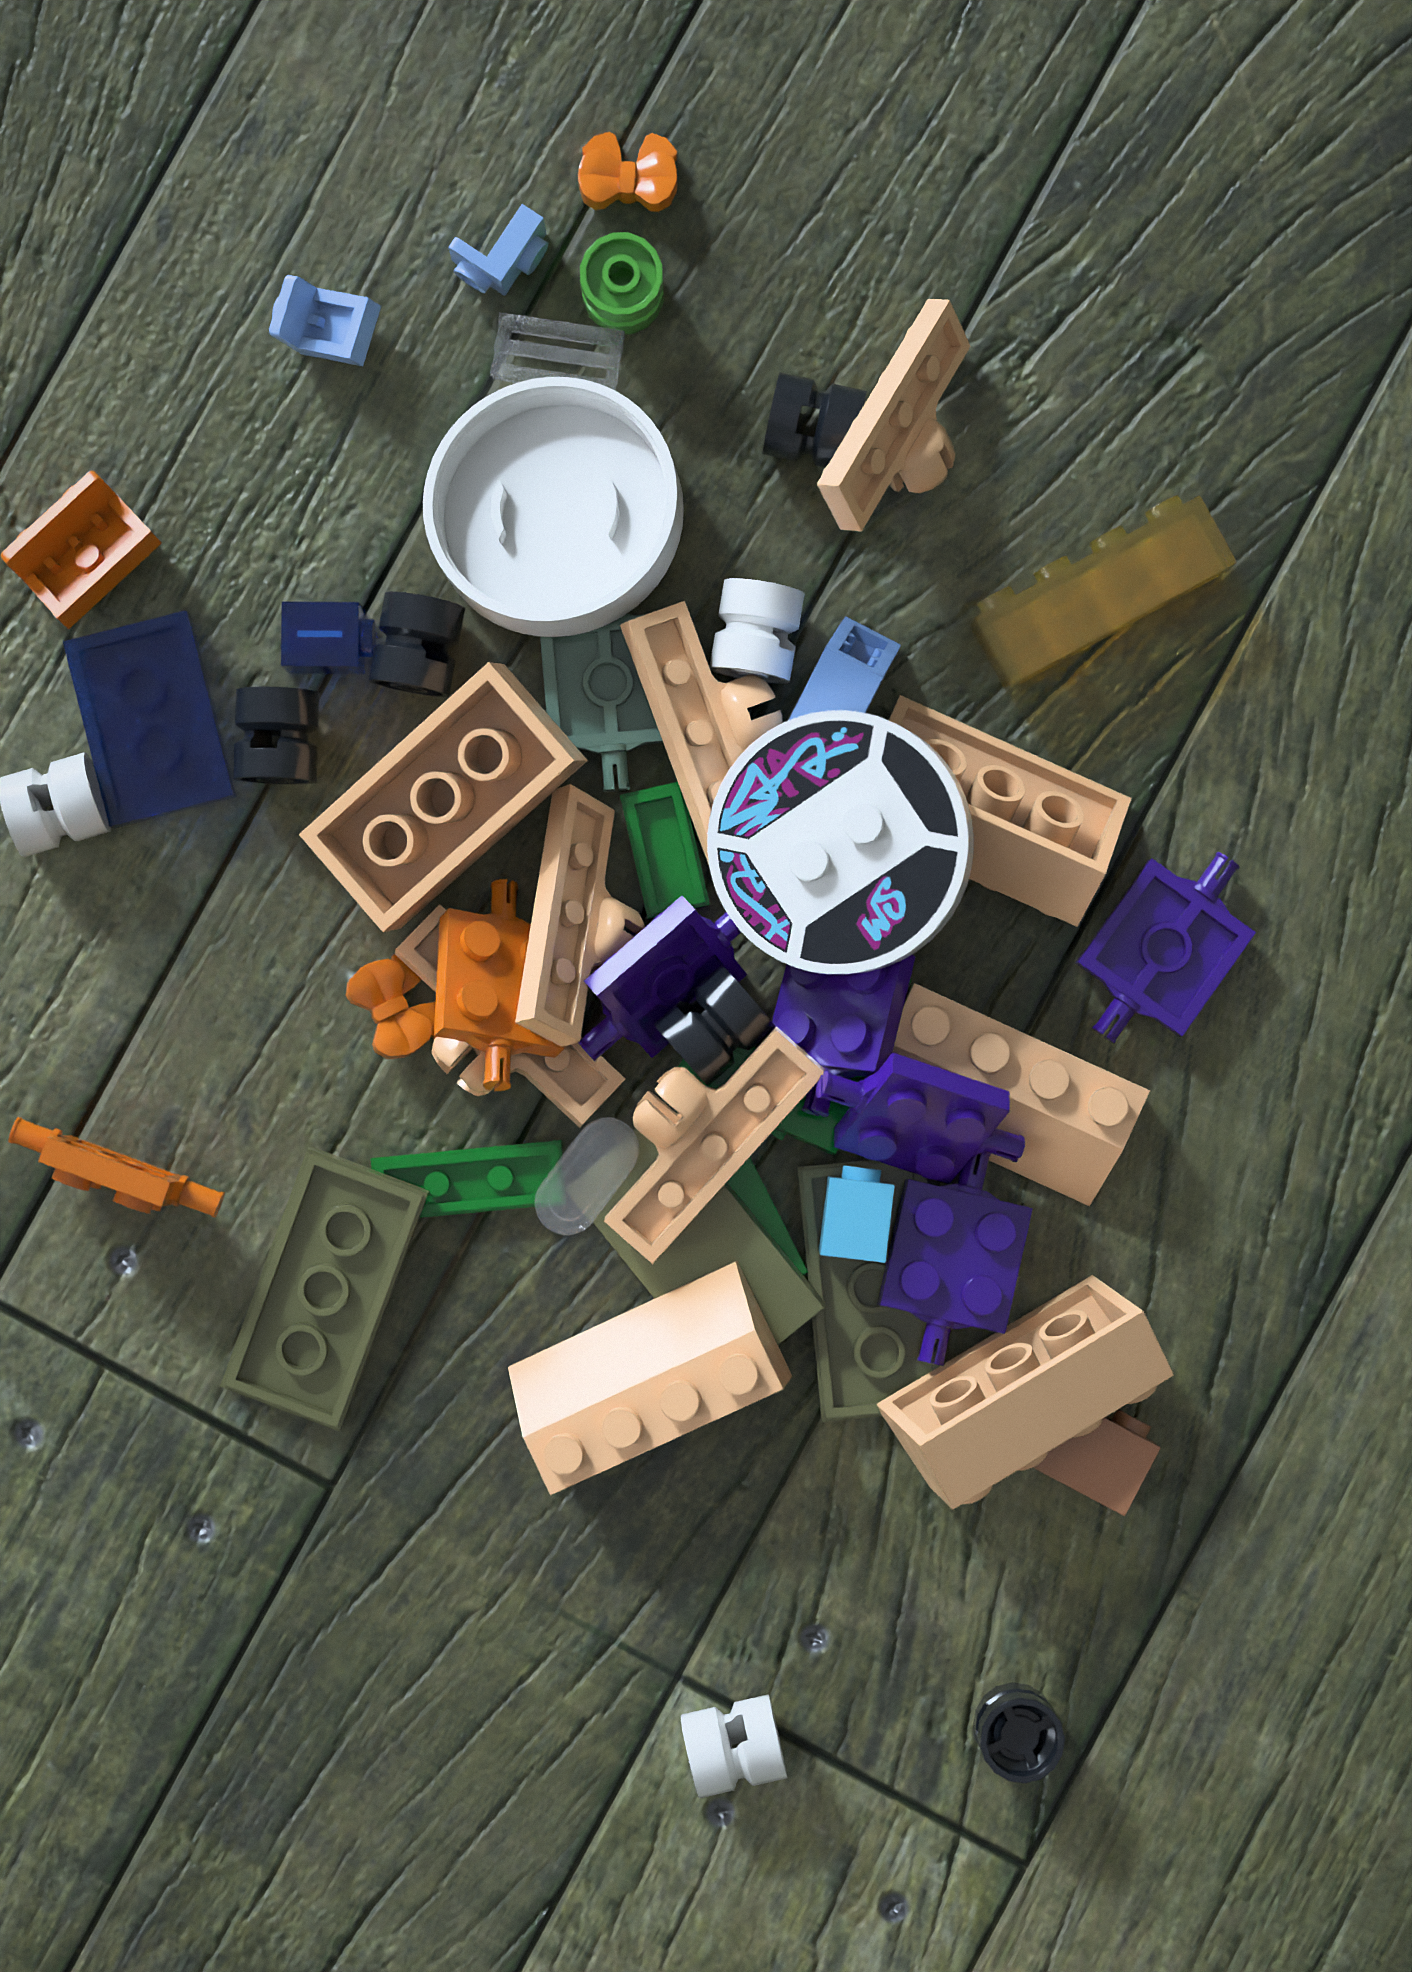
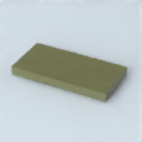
(714, 1238)
(324, 1288)
(859, 1346)

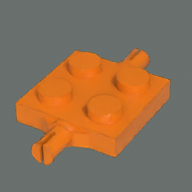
(481, 984)
(91, 1165)

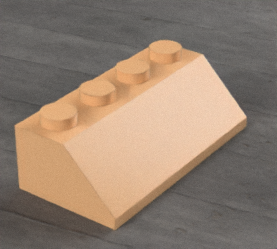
(1034, 824)
(1063, 1106)
(646, 1377)
(1026, 1390)

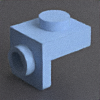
(516, 250)
(323, 321)

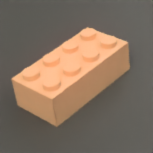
(443, 797)

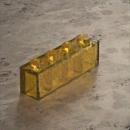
(1102, 592)

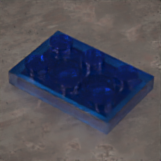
(149, 719)

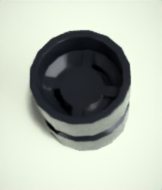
(838, 410)
(417, 644)
(276, 712)
(714, 1025)
(1018, 1732)

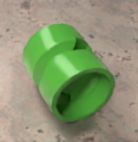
(622, 282)

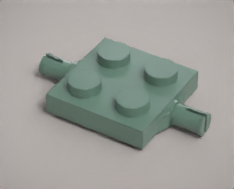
(598, 697)

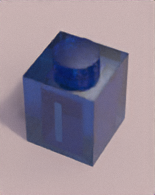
(326, 637)

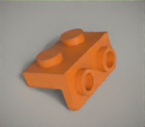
(80, 549)

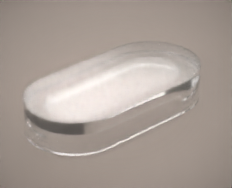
(586, 1176)

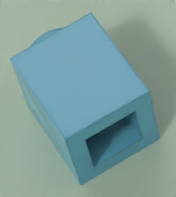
(856, 1215)

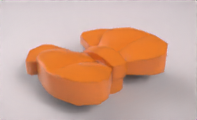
(606, 178)
(381, 989)

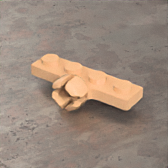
(898, 427)
(698, 717)
(573, 917)
(568, 1080)
(706, 1138)

